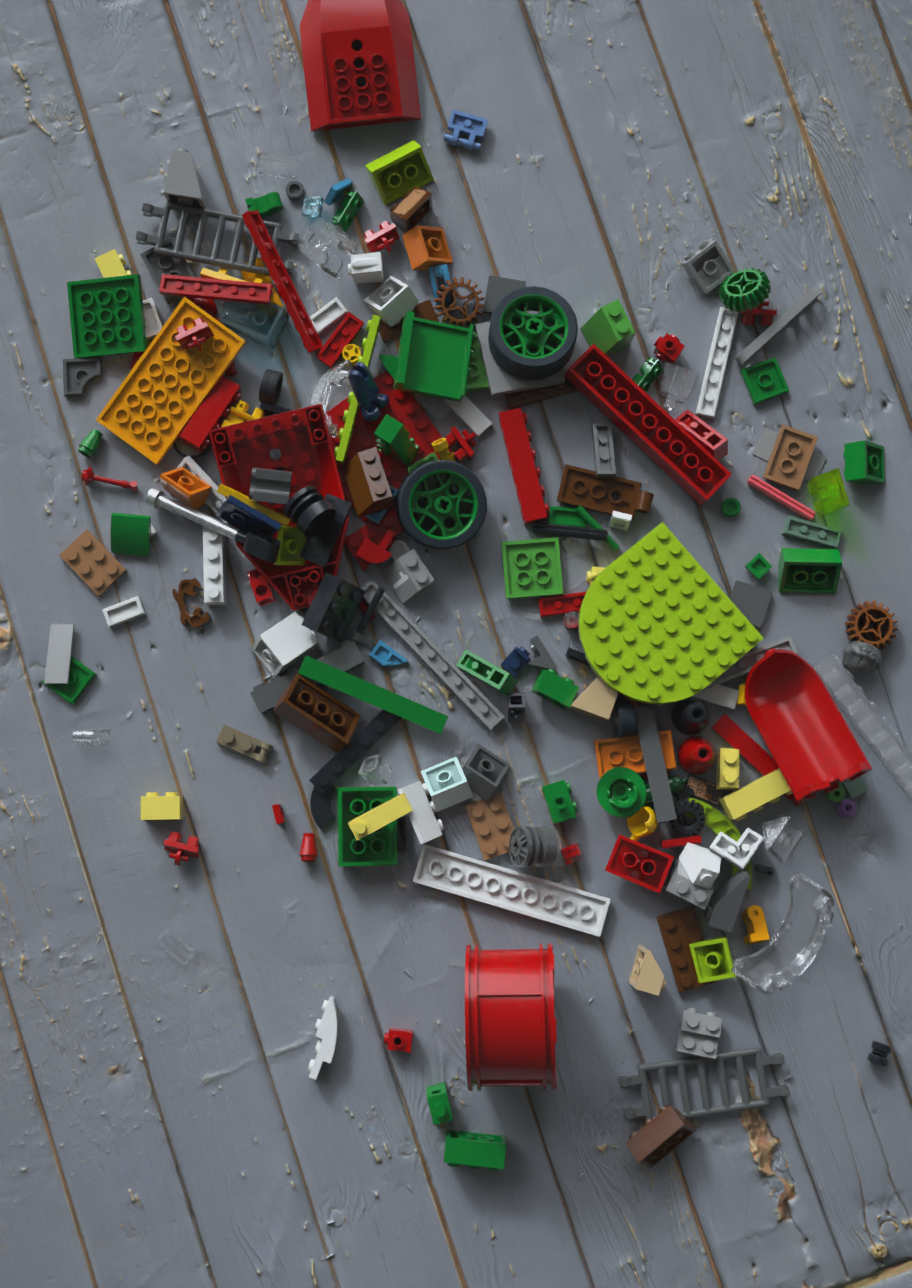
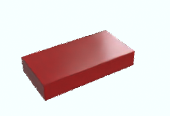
(682, 841)

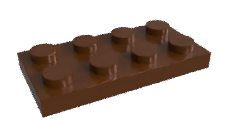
(678, 931)

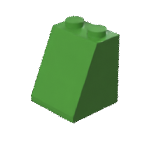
(609, 329)

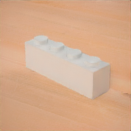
(214, 567)

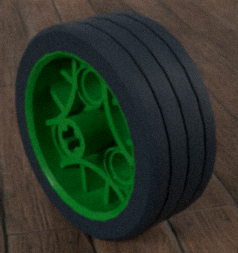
(532, 333)
(465, 481)

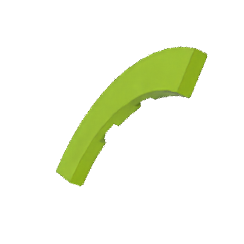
(719, 822)

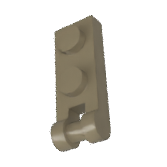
(243, 743)

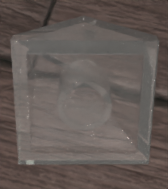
(781, 837)

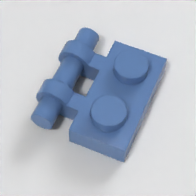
(467, 125)

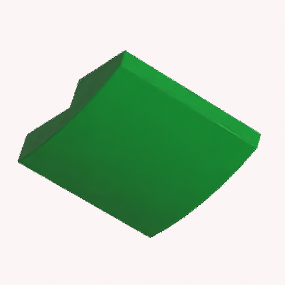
(130, 534)

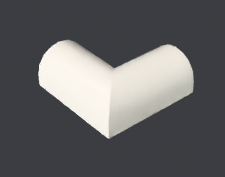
(737, 852)

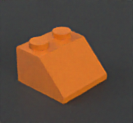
(427, 247)
(185, 487)

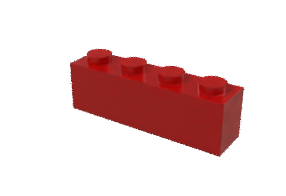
(211, 414)

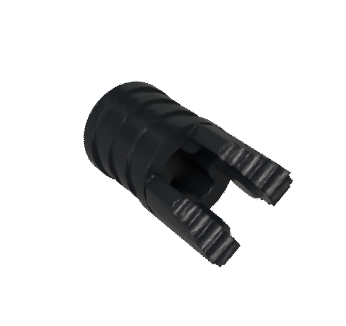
(401, 834)

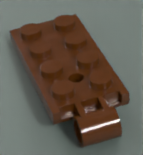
(582, 488)

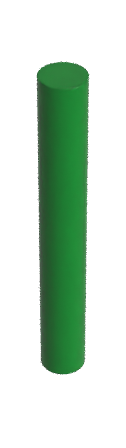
(593, 524)

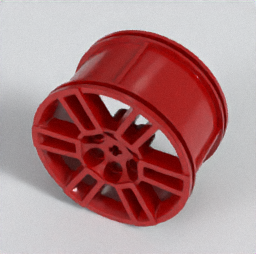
(510, 1017)

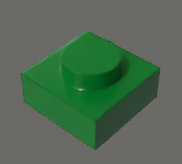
(758, 566)

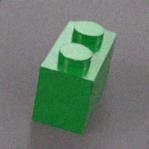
(555, 689)

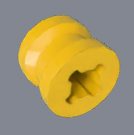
(353, 351)

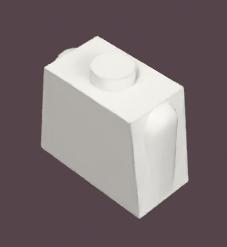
(366, 268)

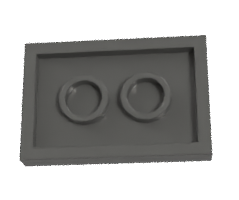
(167, 265)

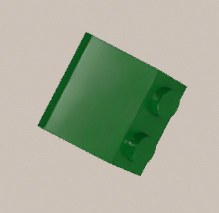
(864, 463)

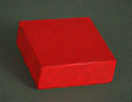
(278, 813)

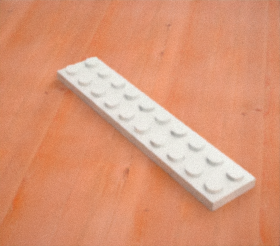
(505, 889)

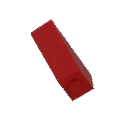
(707, 436)

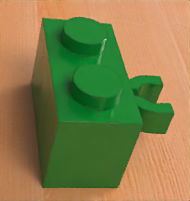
(559, 801)

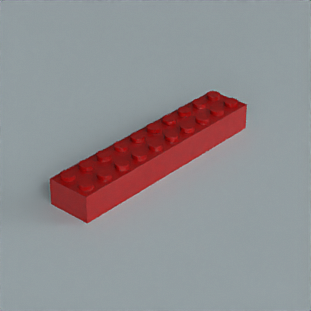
(647, 424)

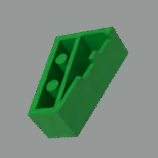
(393, 440)

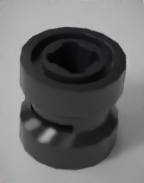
(879, 1053)

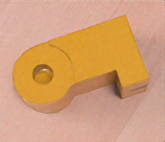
(755, 925)

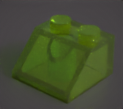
(828, 493)

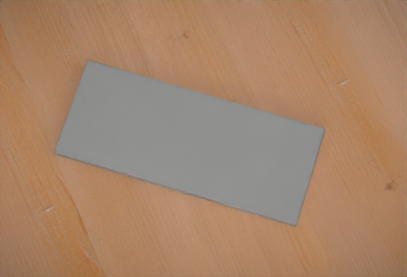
(59, 654)

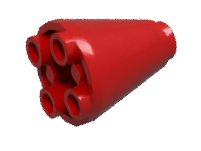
(689, 755)

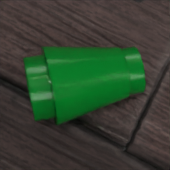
(90, 444)

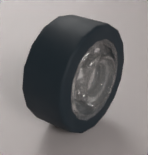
(623, 719)

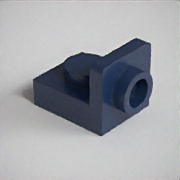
(516, 660)

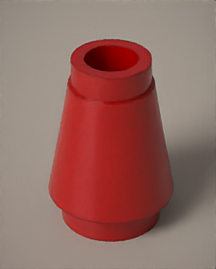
(308, 848)

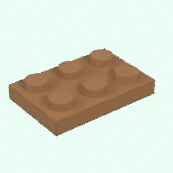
(790, 457)
(93, 562)
(491, 825)

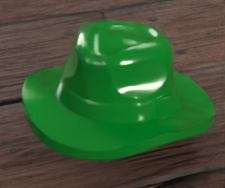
(621, 792)

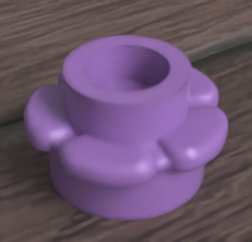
(846, 813)

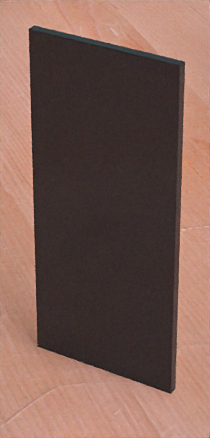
(320, 547)

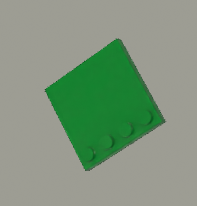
(107, 316)

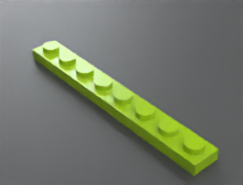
(350, 415)

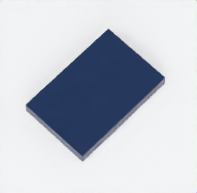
(246, 517)

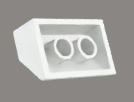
(423, 812)

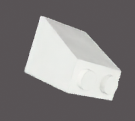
(284, 644)

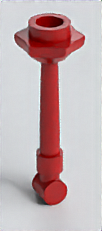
(89, 476)

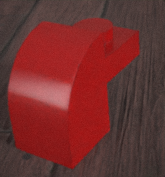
(376, 553)

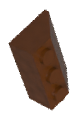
(368, 483)
(660, 1136)

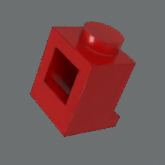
(404, 1034)

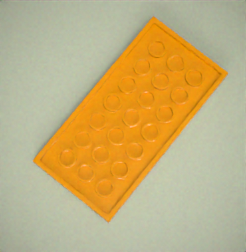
(169, 384)

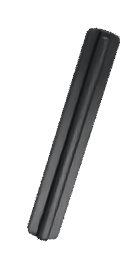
(570, 531)

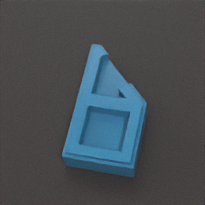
(336, 191)
(386, 656)

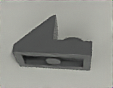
(544, 660)

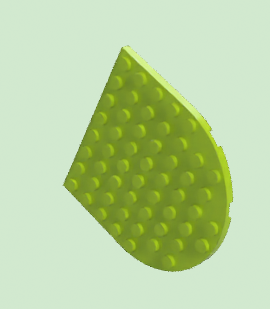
(660, 623)

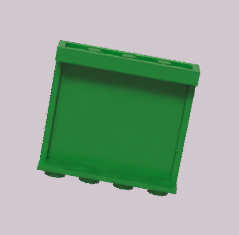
(434, 358)

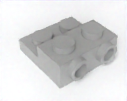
(707, 266)
(698, 1034)

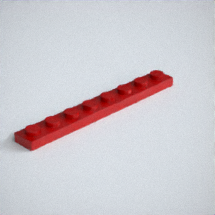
(282, 281)

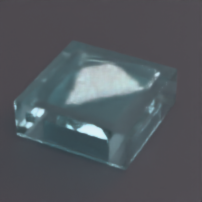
(312, 206)

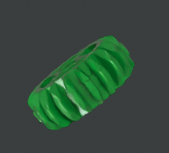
(745, 290)

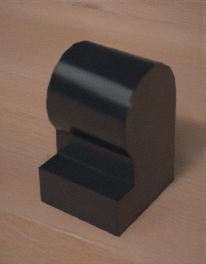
(516, 707)

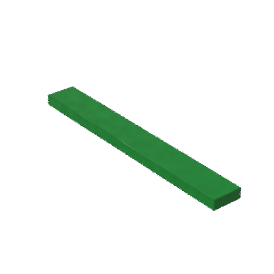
(373, 694)

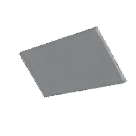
(765, 446)

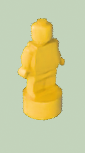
(441, 447)

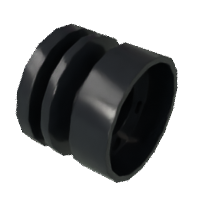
(310, 511)

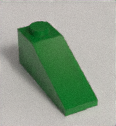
(487, 672)

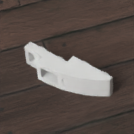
(328, 1031)

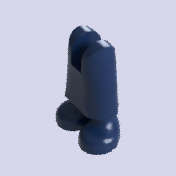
(366, 392)

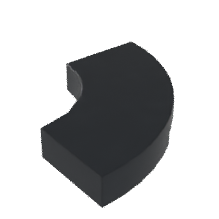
(321, 806)

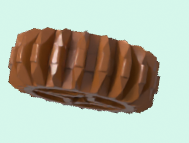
(455, 295)
(867, 620)

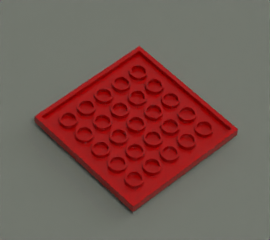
(401, 408)

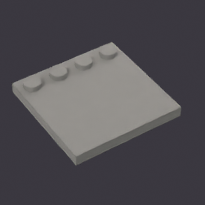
(499, 380)

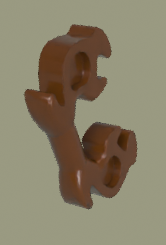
(187, 587)

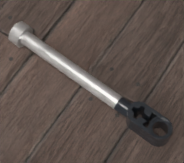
(254, 541)

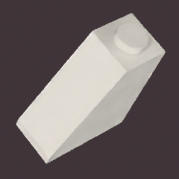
(700, 864)

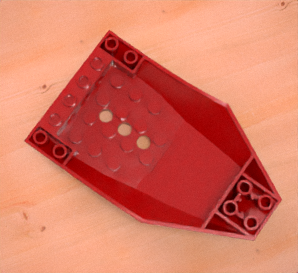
(329, 60)
(310, 457)

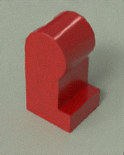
(260, 587)

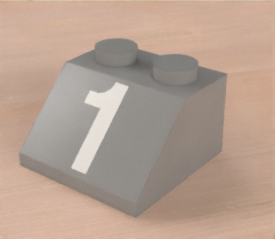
(408, 576)

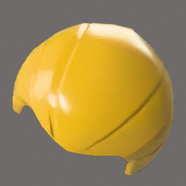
(642, 823)

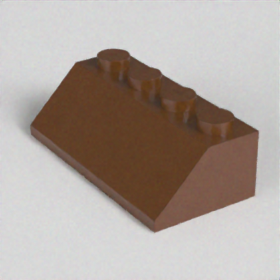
(317, 713)

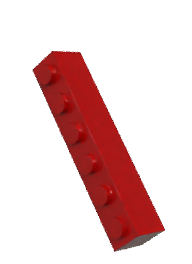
(522, 466)

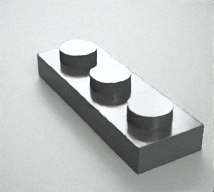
(603, 450)

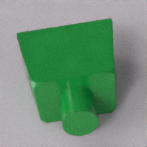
(439, 1103)

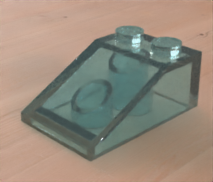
(256, 321)

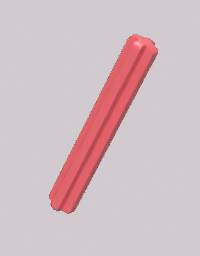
(781, 498)

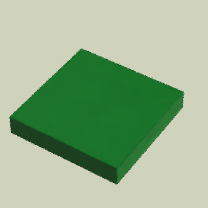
(764, 381)
(79, 679)

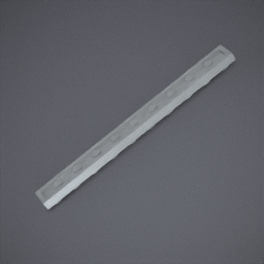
(434, 657)

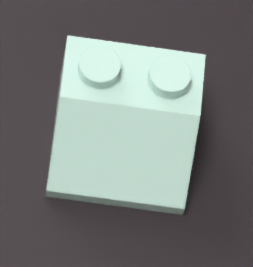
(447, 784)

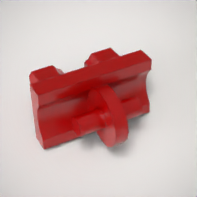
(381, 239)
(766, 315)
(195, 336)
(455, 437)
(181, 851)

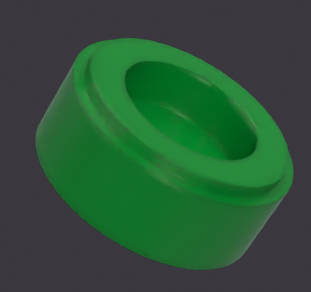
(730, 507)

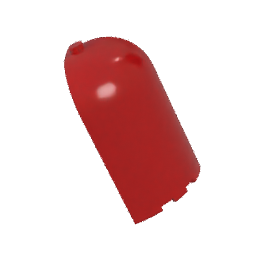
(802, 725)

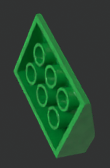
(374, 849)

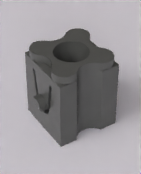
(270, 486)

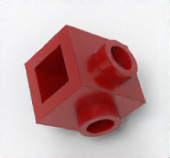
(668, 348)

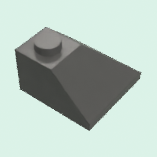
(484, 771)

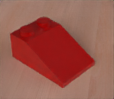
(639, 863)

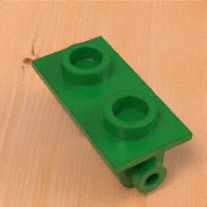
(352, 204)
(651, 369)

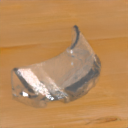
(321, 389)

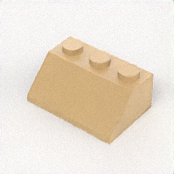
(646, 973)

